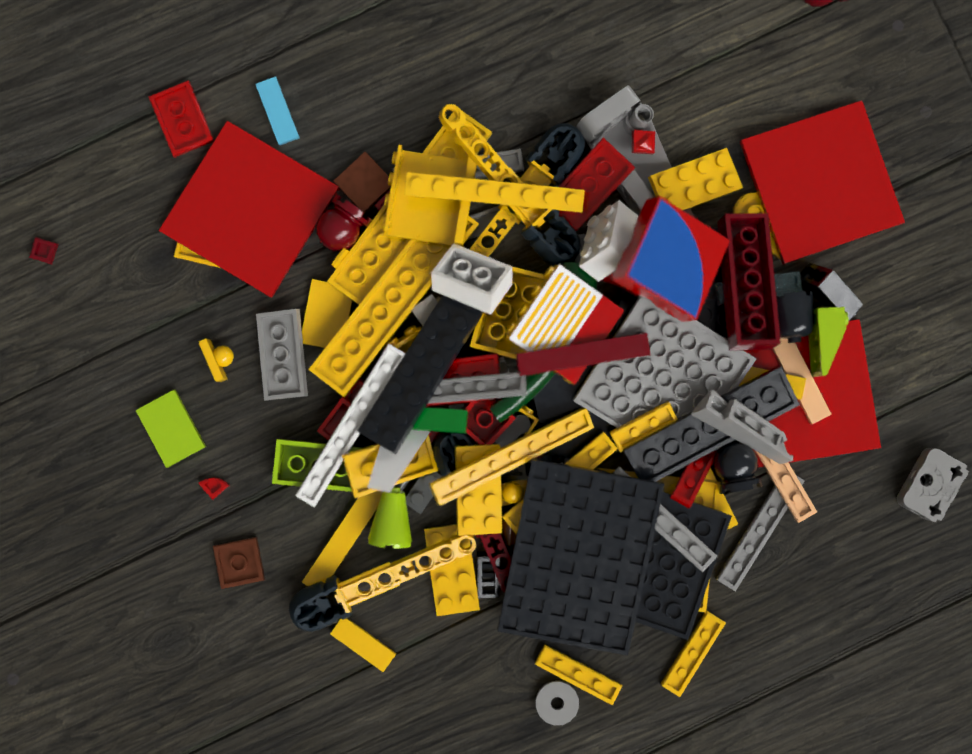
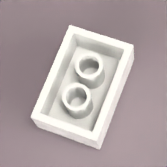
(607, 239)
(472, 278)

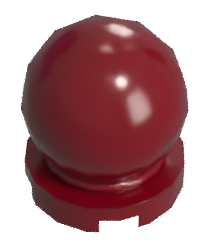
(341, 226)

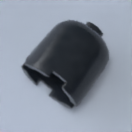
(795, 315)

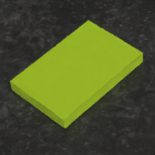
(170, 428)

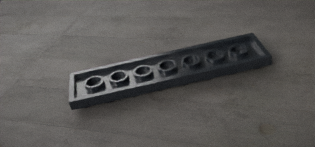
(419, 373)
(691, 438)

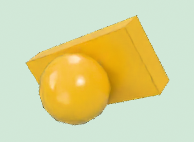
(216, 358)
(512, 491)

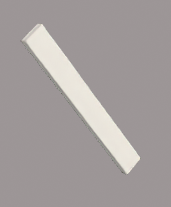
(346, 432)

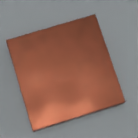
(363, 182)
(239, 563)

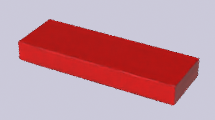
(692, 480)

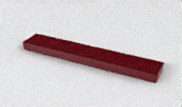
(582, 354)

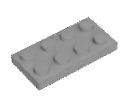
(282, 354)

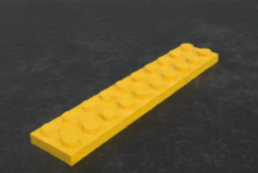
(375, 250)
(380, 314)

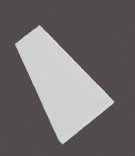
(390, 467)

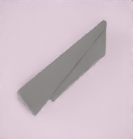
(743, 425)

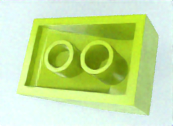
(826, 338)

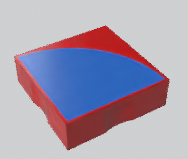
(671, 259)

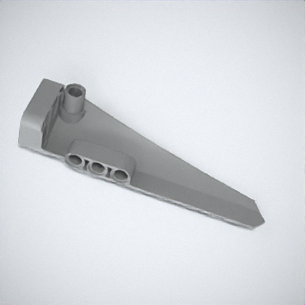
(615, 122)

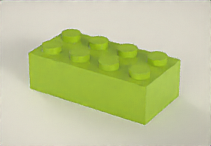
(296, 459)

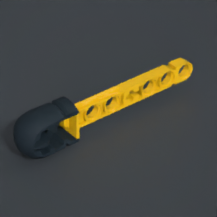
(568, 138)
(563, 239)
(304, 610)

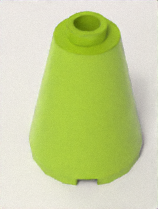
(391, 521)

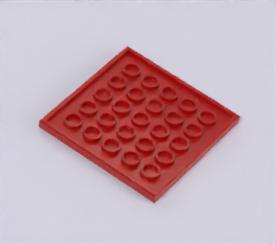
(822, 182)
(249, 209)
(847, 395)

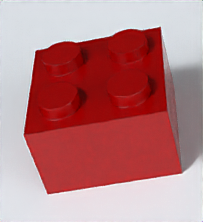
(483, 424)

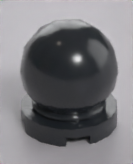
(736, 467)

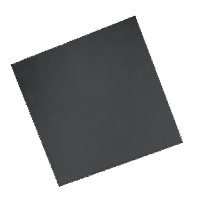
(556, 402)

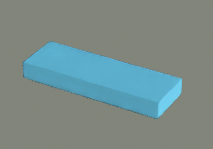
(277, 111)

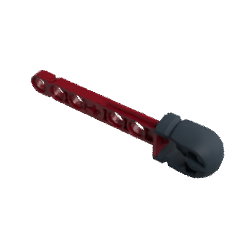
(448, 442)

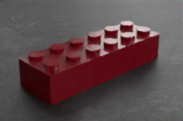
(749, 282)

